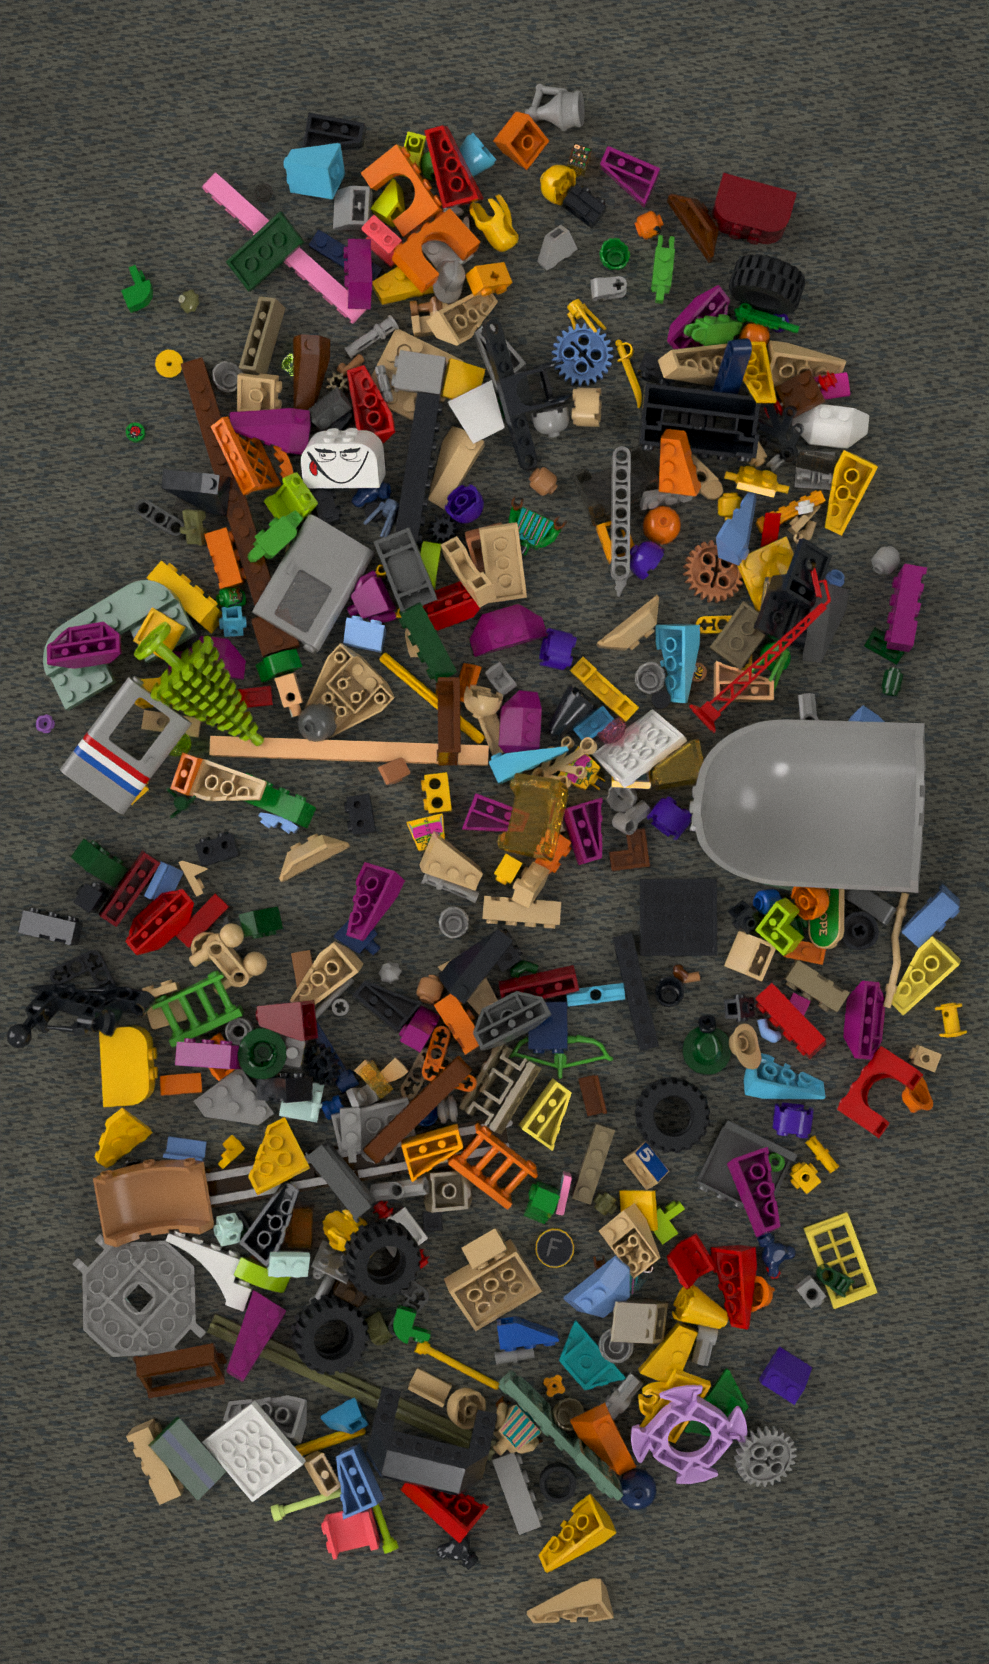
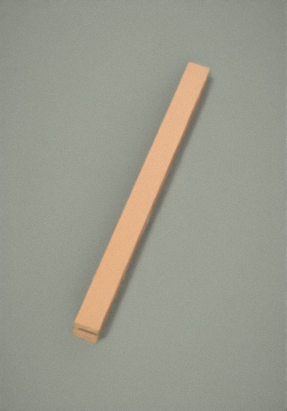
(342, 750)

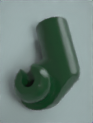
(521, 967)

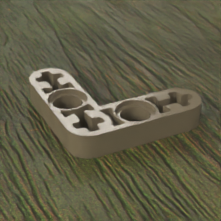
(419, 1062)

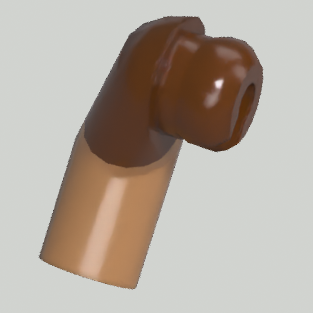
(684, 976)

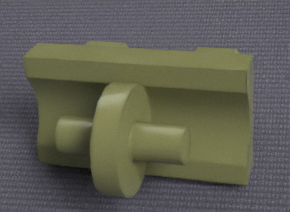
(193, 526)

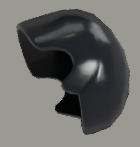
(671, 998)

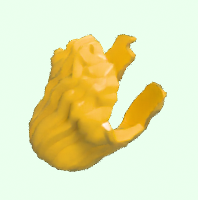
(496, 229)
(340, 1227)

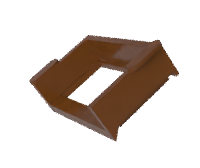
(448, 720)
(178, 1361)

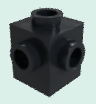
(744, 917)
(739, 1007)

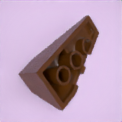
(310, 365)

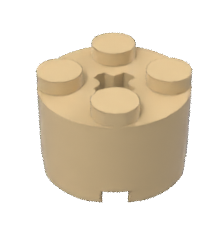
(587, 407)

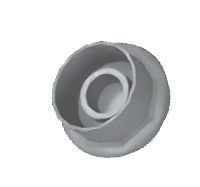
(614, 1351)

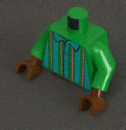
(533, 528)

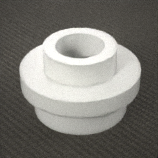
(804, 507)

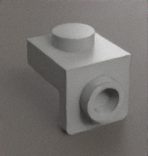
(500, 679)

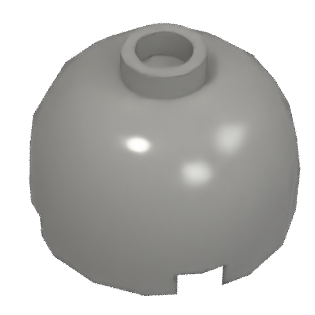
(551, 420)

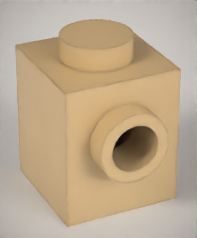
(924, 1058)

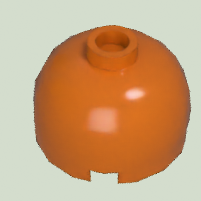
(661, 525)
(811, 901)

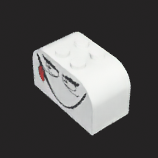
(343, 460)

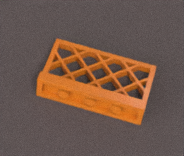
(239, 458)

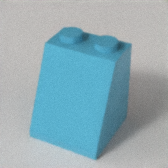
(315, 170)

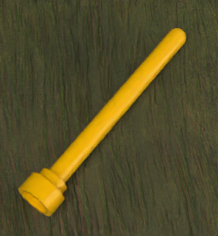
(424, 1348)

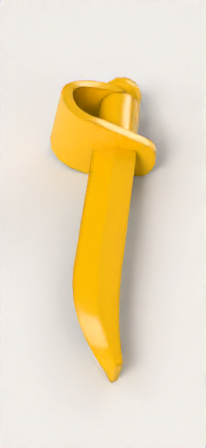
(629, 370)

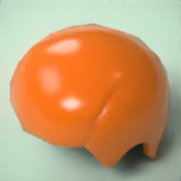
(755, 333)

